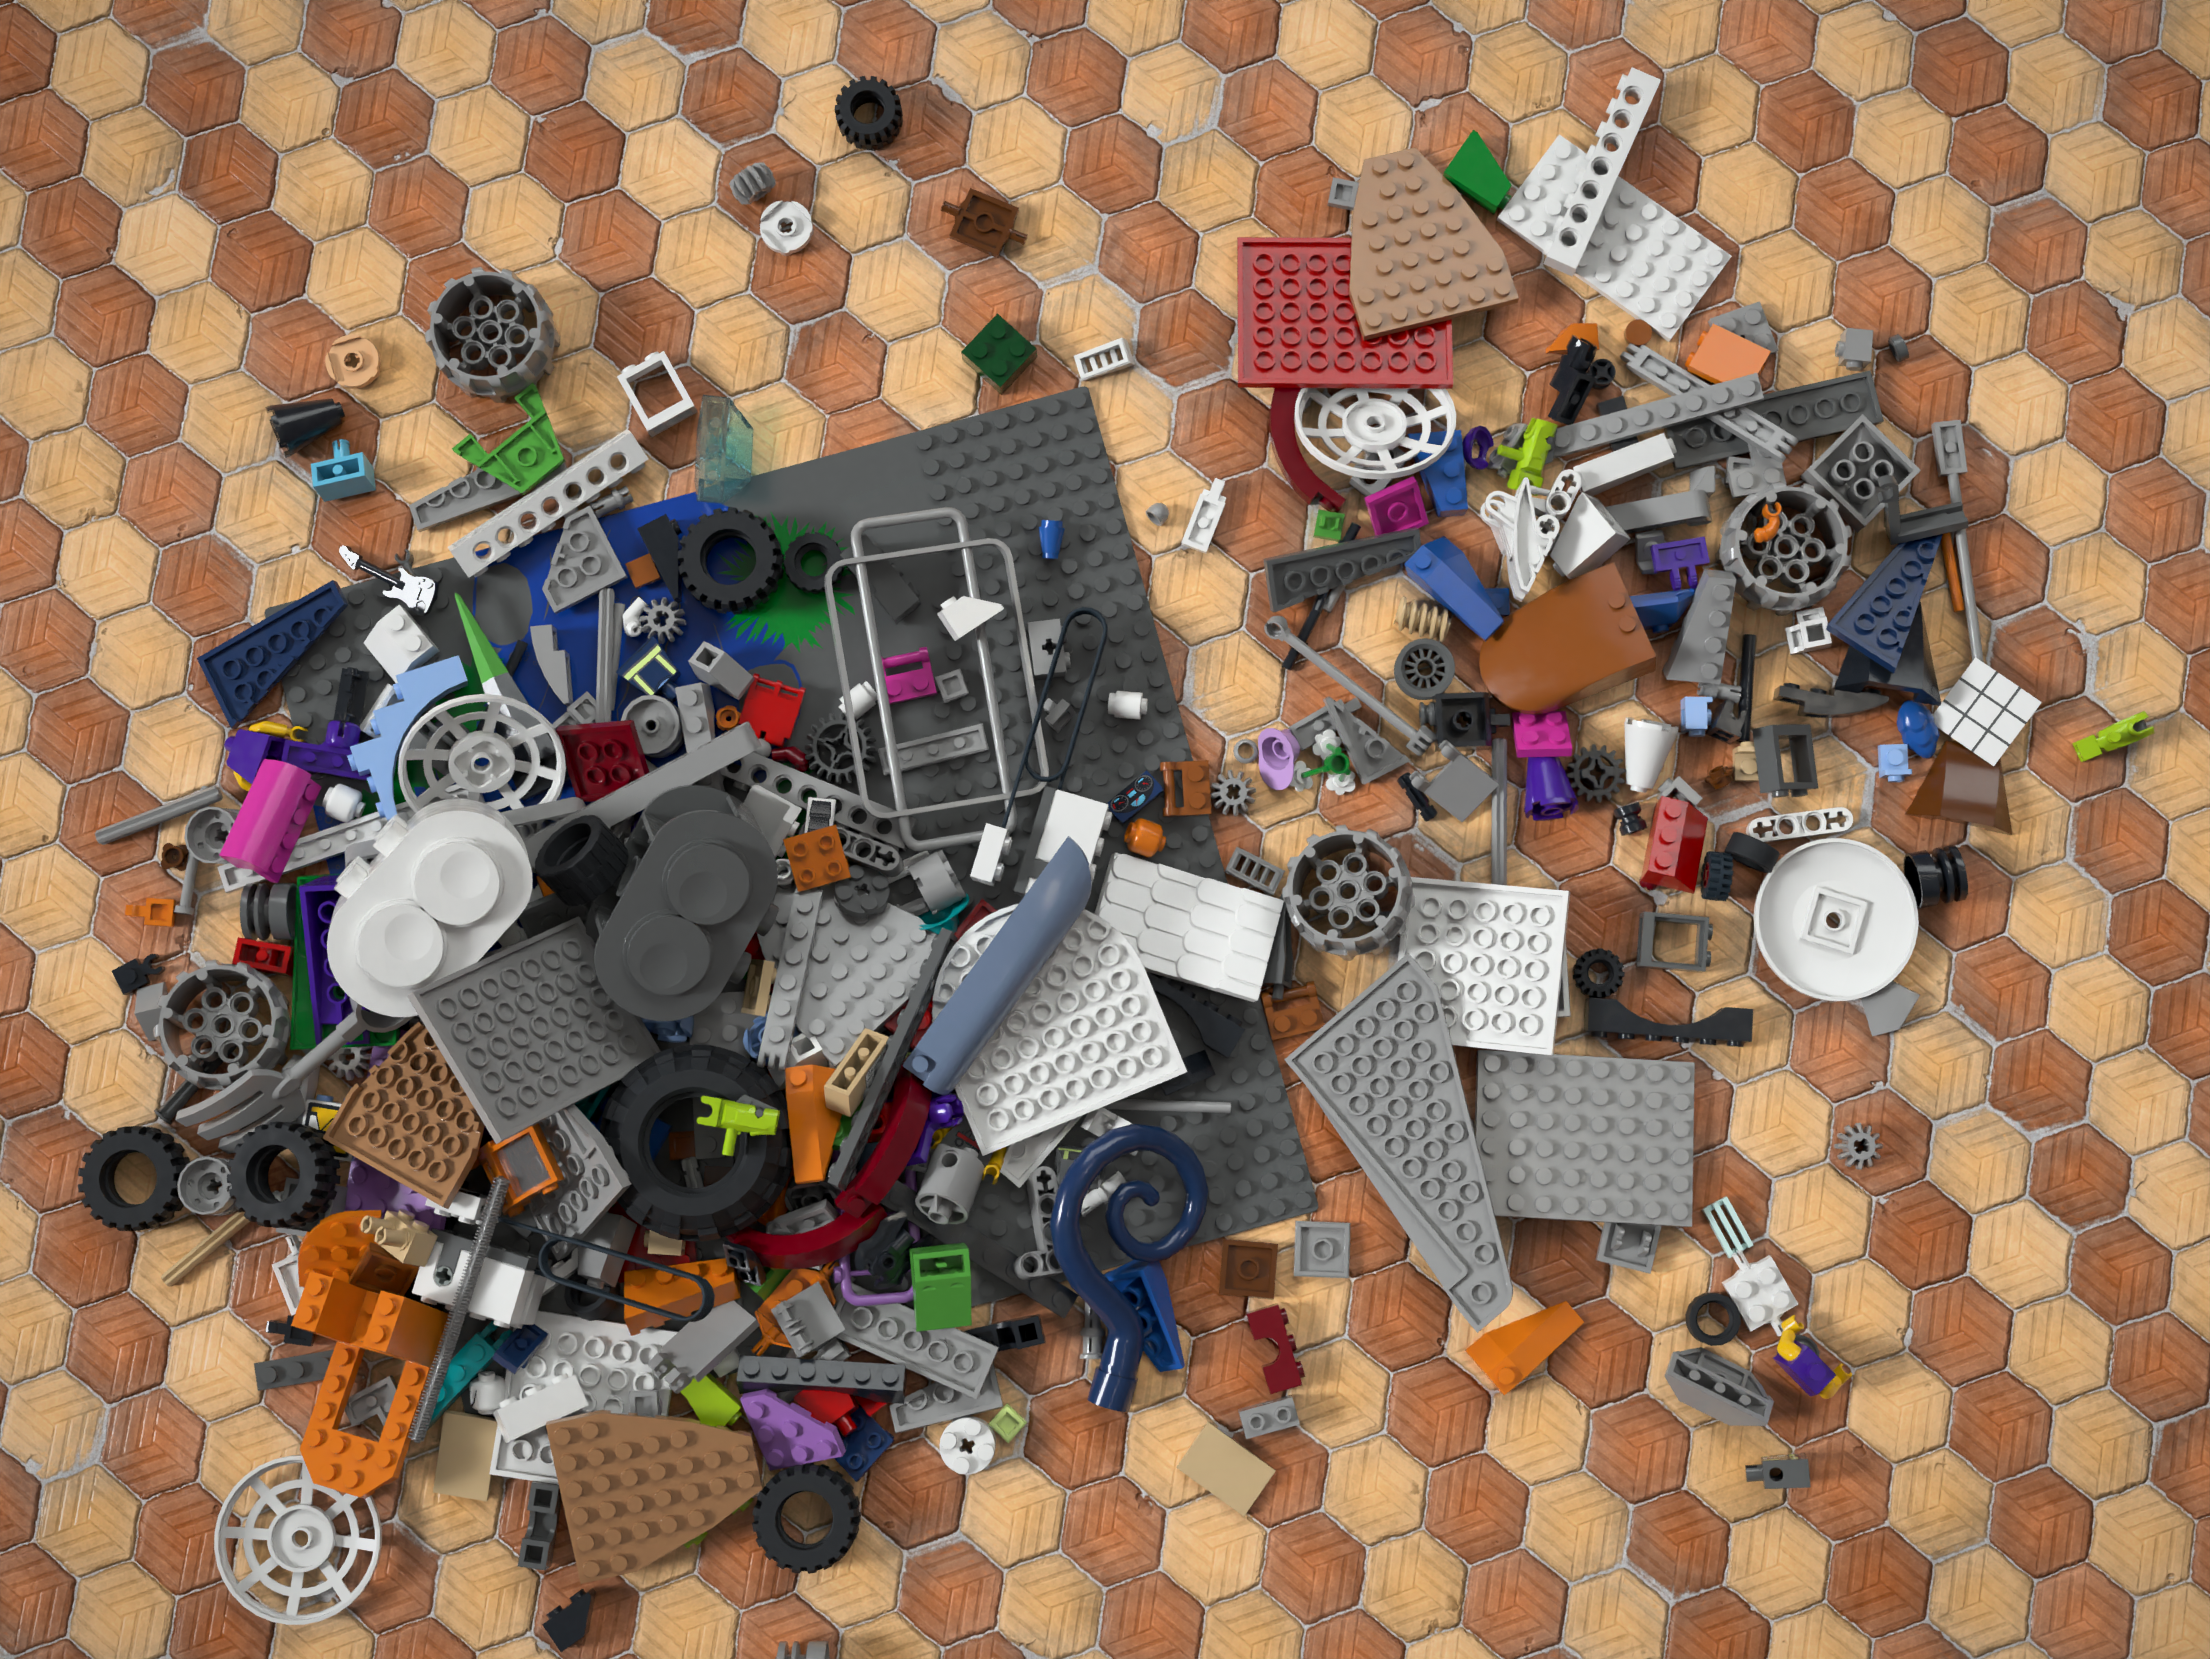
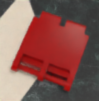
(772, 710)

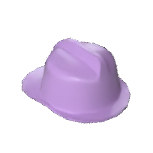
(1277, 756)

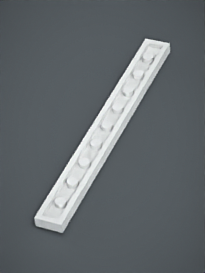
(328, 843)

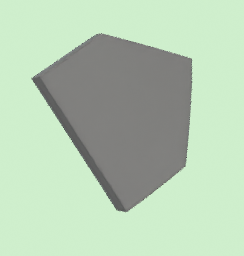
(1888, 1007)

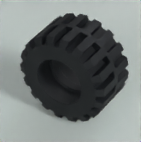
(868, 92)

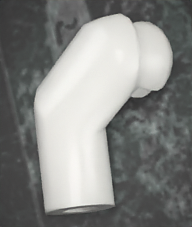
(631, 618)

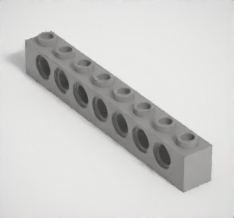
(803, 782)

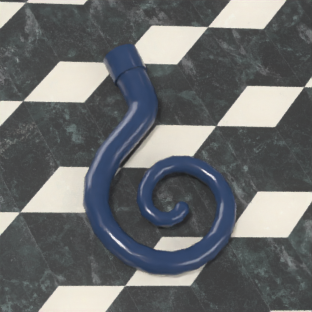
(1116, 1375)

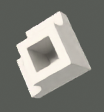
(1809, 633)

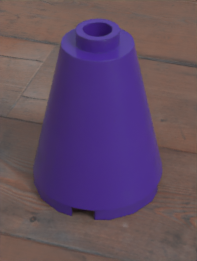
(1548, 790)

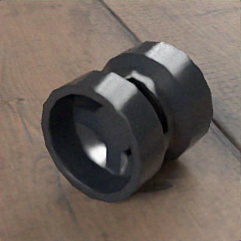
(1630, 820)

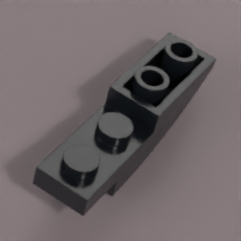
(1835, 705)

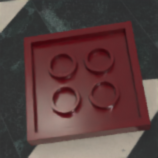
(602, 757)

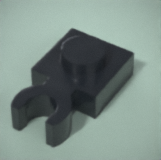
(135, 975)

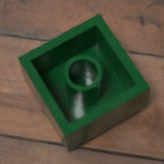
(999, 354)

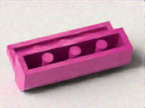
(271, 819)

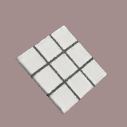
(1985, 711)

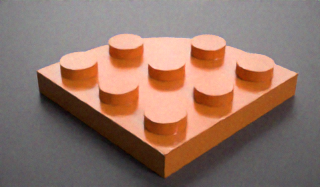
(335, 1245)

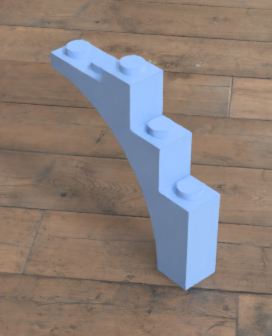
(419, 690)

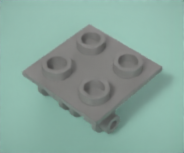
(808, 1319)

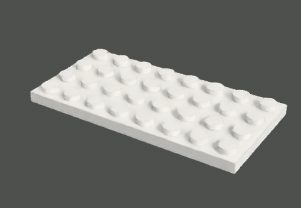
(1637, 251)

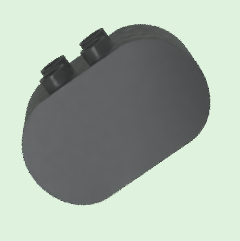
(684, 904)

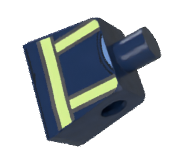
(651, 671)

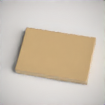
(465, 1456)
(1225, 1468)

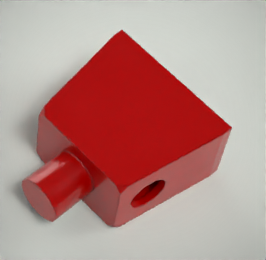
(830, 1407)

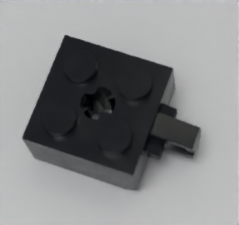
(1475, 710)

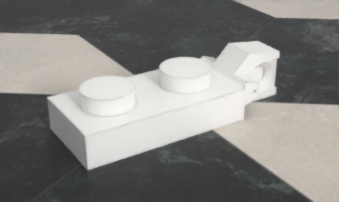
(1205, 518)

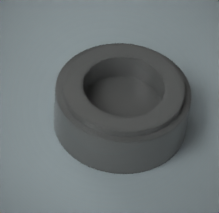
(1898, 348)

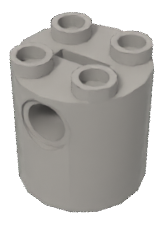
(950, 1184)

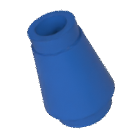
(1051, 538)

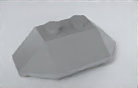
(1718, 1388)

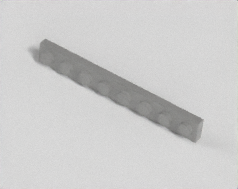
(1658, 415)

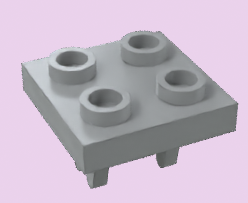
(1629, 1245)

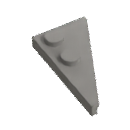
(1367, 750)

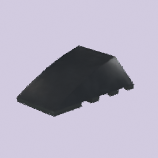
(1913, 673)

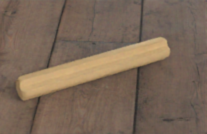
(204, 1249)

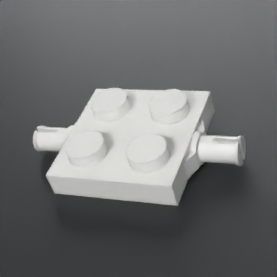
(288, 1276)
(1759, 1292)

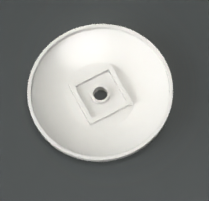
(1874, 913)

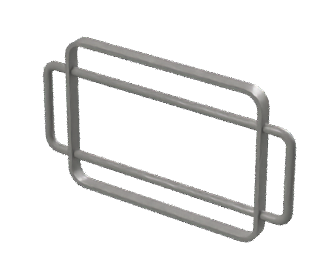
(965, 546)

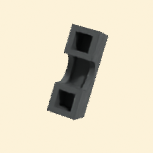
(540, 1538)

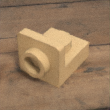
(1745, 763)

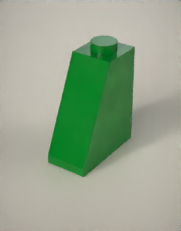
(1479, 175)

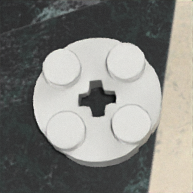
(786, 212)

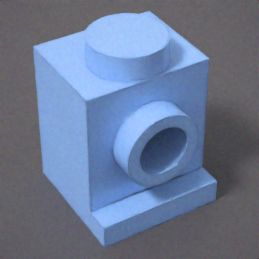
(1695, 715)

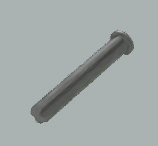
(186, 1091)

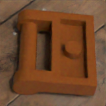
(1195, 788)
(1295, 1019)

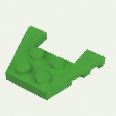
(525, 455)

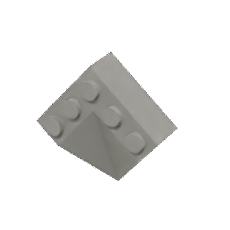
(1851, 471)

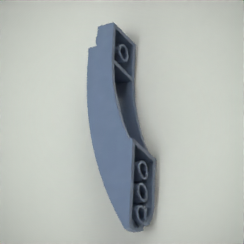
(1003, 971)

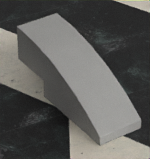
(553, 663)

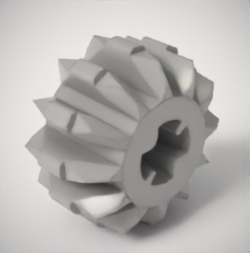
(752, 183)
(671, 623)
(1223, 792)
(1862, 1157)

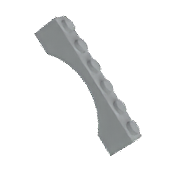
(697, 722)

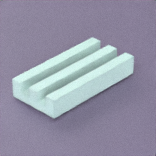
(1740, 1228)

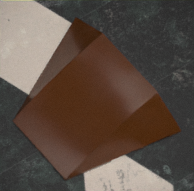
(1963, 791)

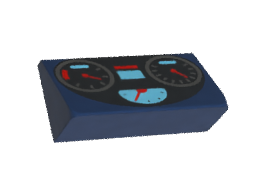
(1135, 797)

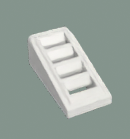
(1101, 350)

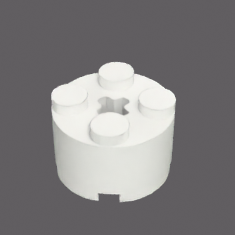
(963, 1460)

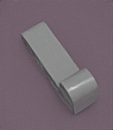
(1663, 511)
(856, 843)
(1041, 1221)

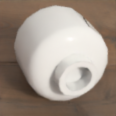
(343, 803)
(487, 1392)

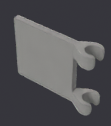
(1458, 786)

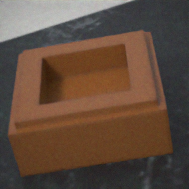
(643, 571)
(681, 1145)

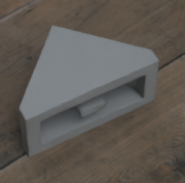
(146, 1007)

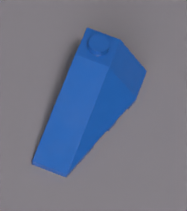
(1452, 581)
(1149, 1293)

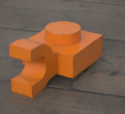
(156, 912)

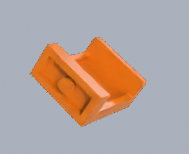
(1726, 356)

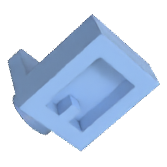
(1893, 762)

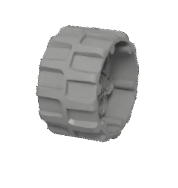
(473, 292)
(1814, 511)
(1311, 858)
(211, 978)

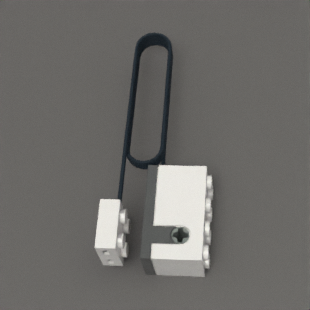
(1059, 811)
(513, 1279)

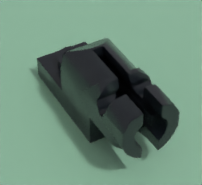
(1573, 380)

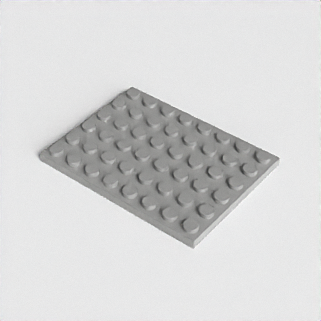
(532, 1029)
(1586, 1137)

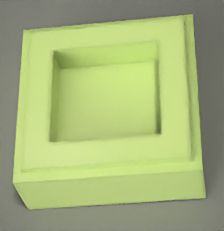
(1007, 1423)

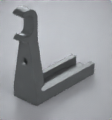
(1919, 523)

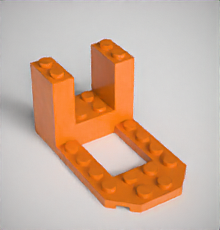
(360, 1323)

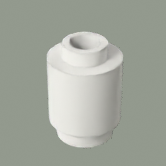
(862, 698)
(1127, 704)

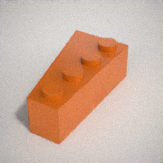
(676, 1292)

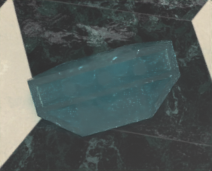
(722, 450)

